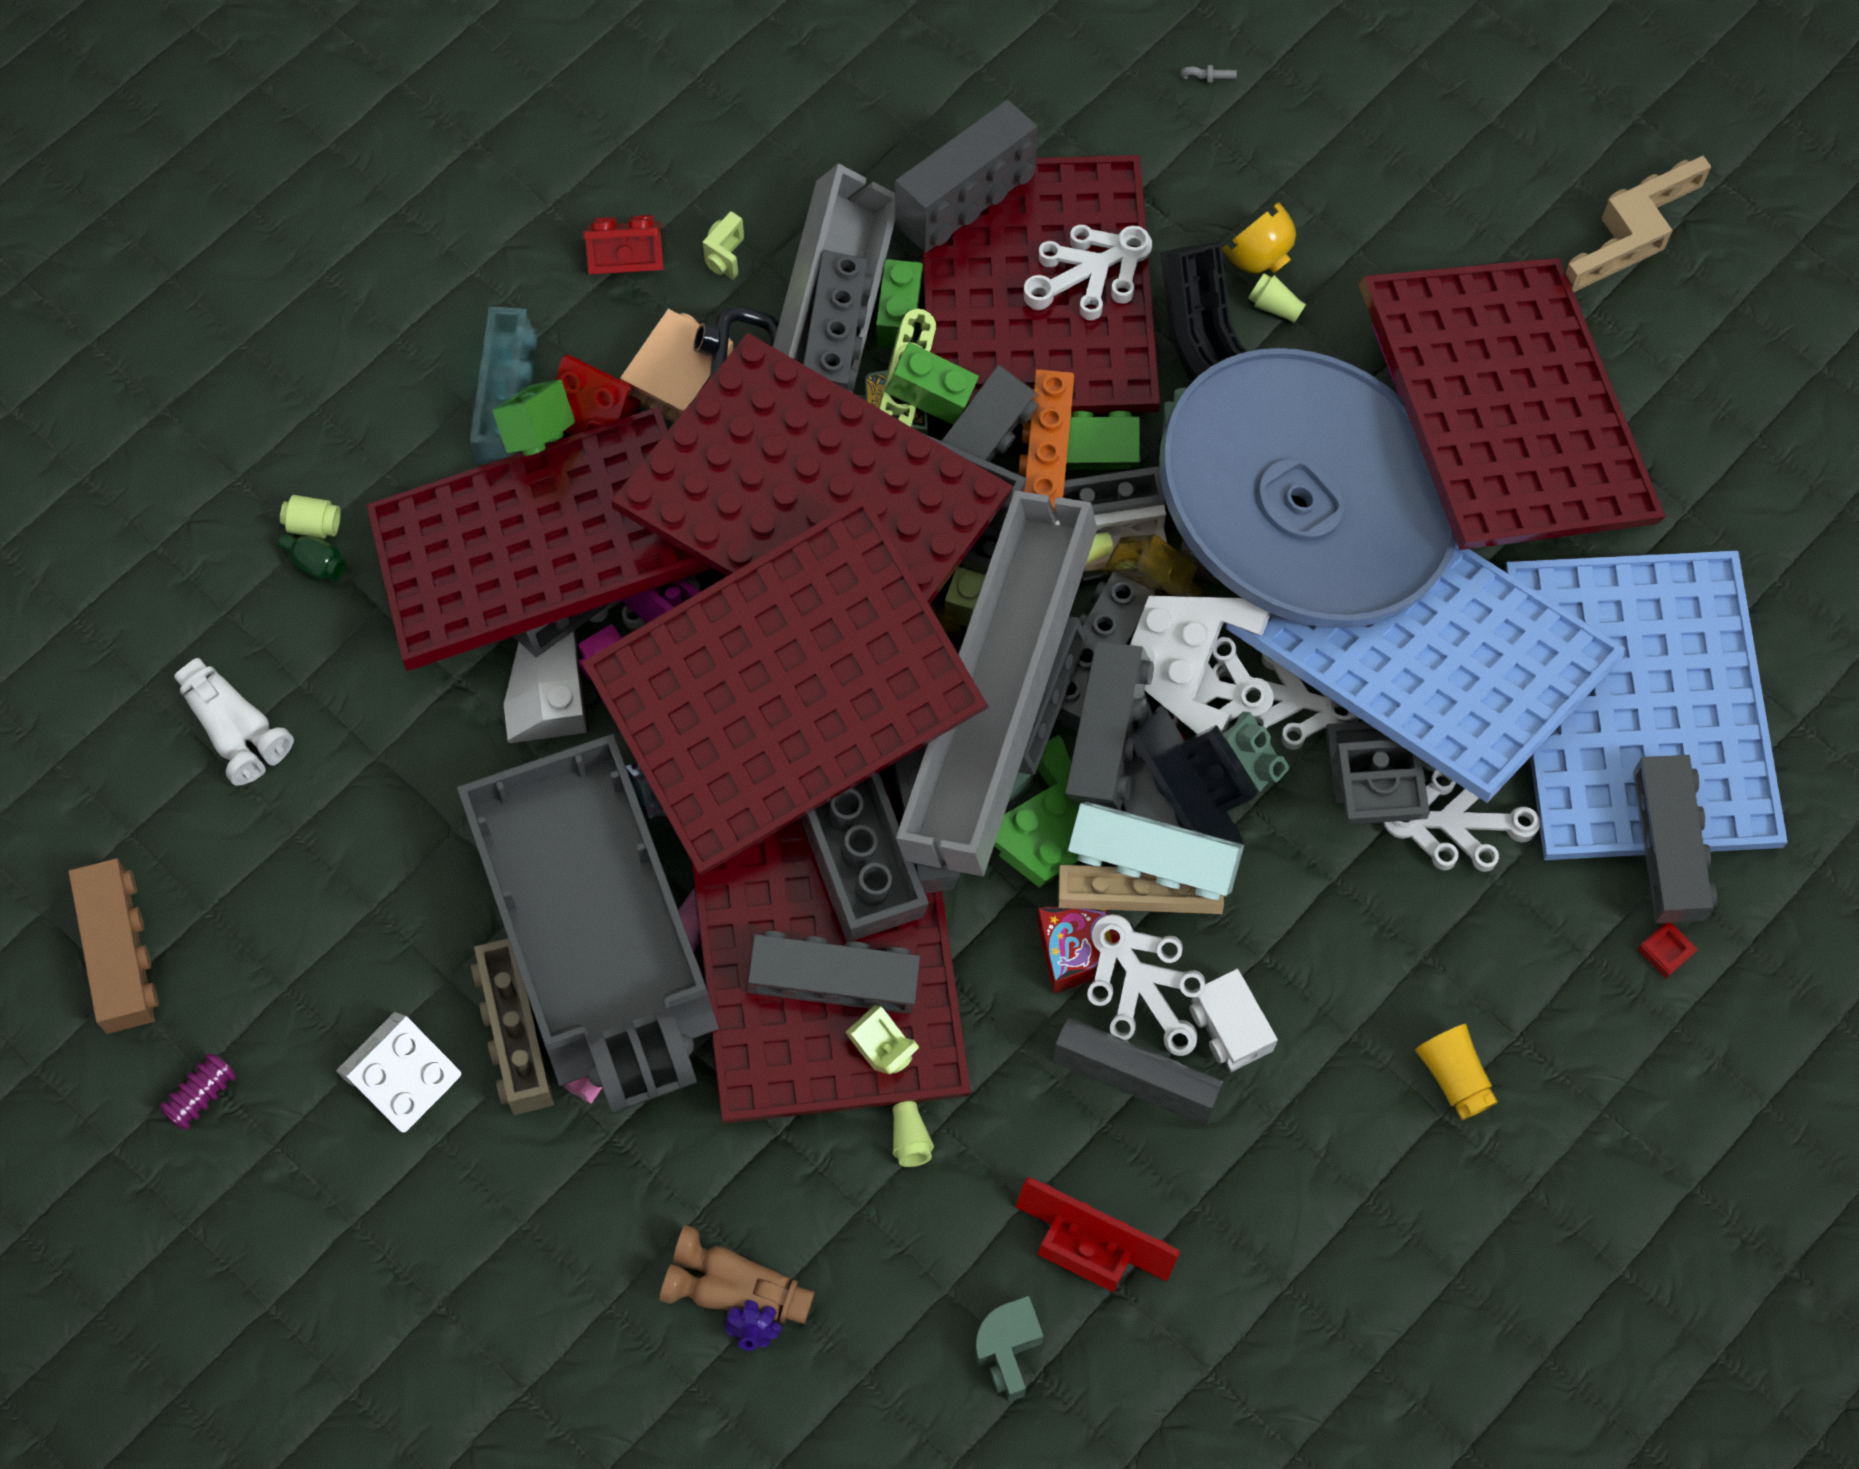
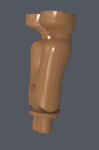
(730, 1281)

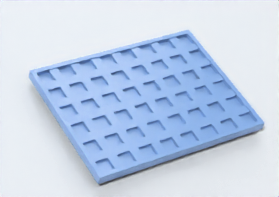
(1460, 676)
(1678, 690)

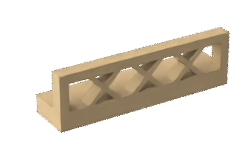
(1109, 890)

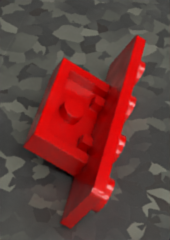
(1091, 1240)

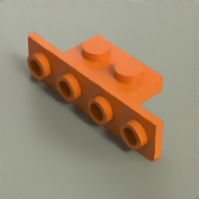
(1048, 435)

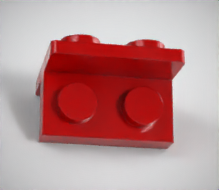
(624, 246)
(594, 395)

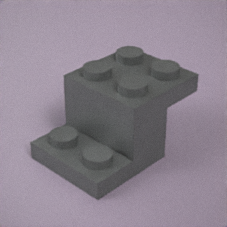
(1374, 775)

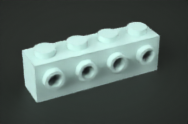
(1155, 849)

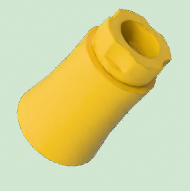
(1458, 1071)

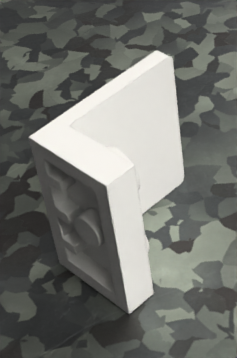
(399, 1071)

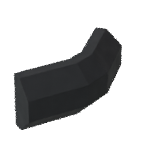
(1198, 307)

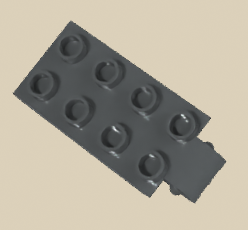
(592, 922)

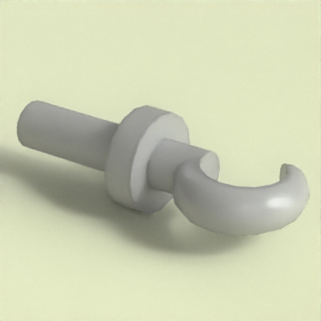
(1208, 73)

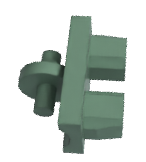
(1254, 751)

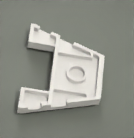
(1180, 640)

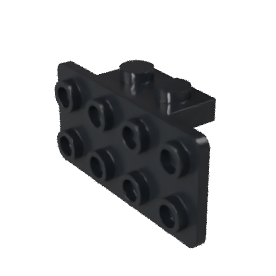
(1195, 775)

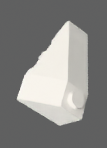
(545, 694)

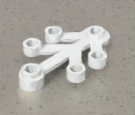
(1090, 265)
(1212, 688)
(1292, 699)
(1455, 821)
(1142, 978)

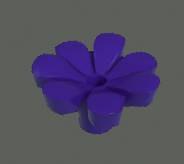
(752, 1326)

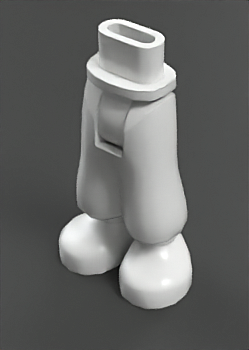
(232, 722)

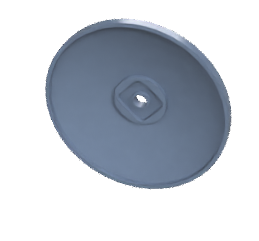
(1316, 431)

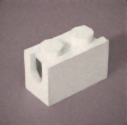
(1233, 1021)

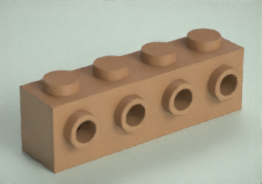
(112, 946)

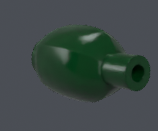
(314, 556)

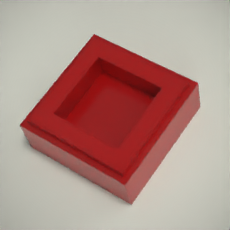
(1667, 949)

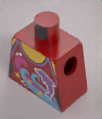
(1069, 945)

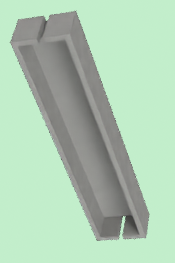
(842, 226)
(1010, 656)

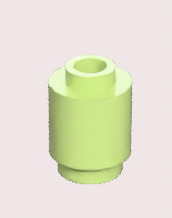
(310, 516)

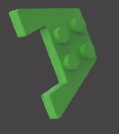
(1039, 832)

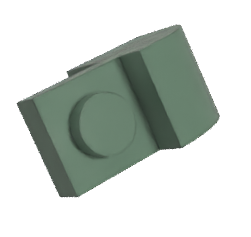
(1001, 1335)

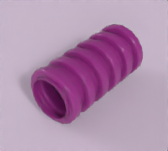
(197, 1091)

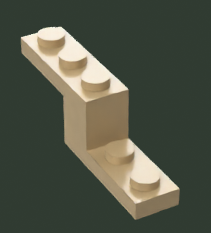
(1637, 223)

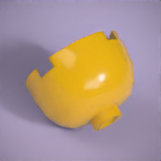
(1264, 243)

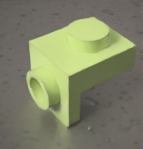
(720, 242)
(881, 1041)

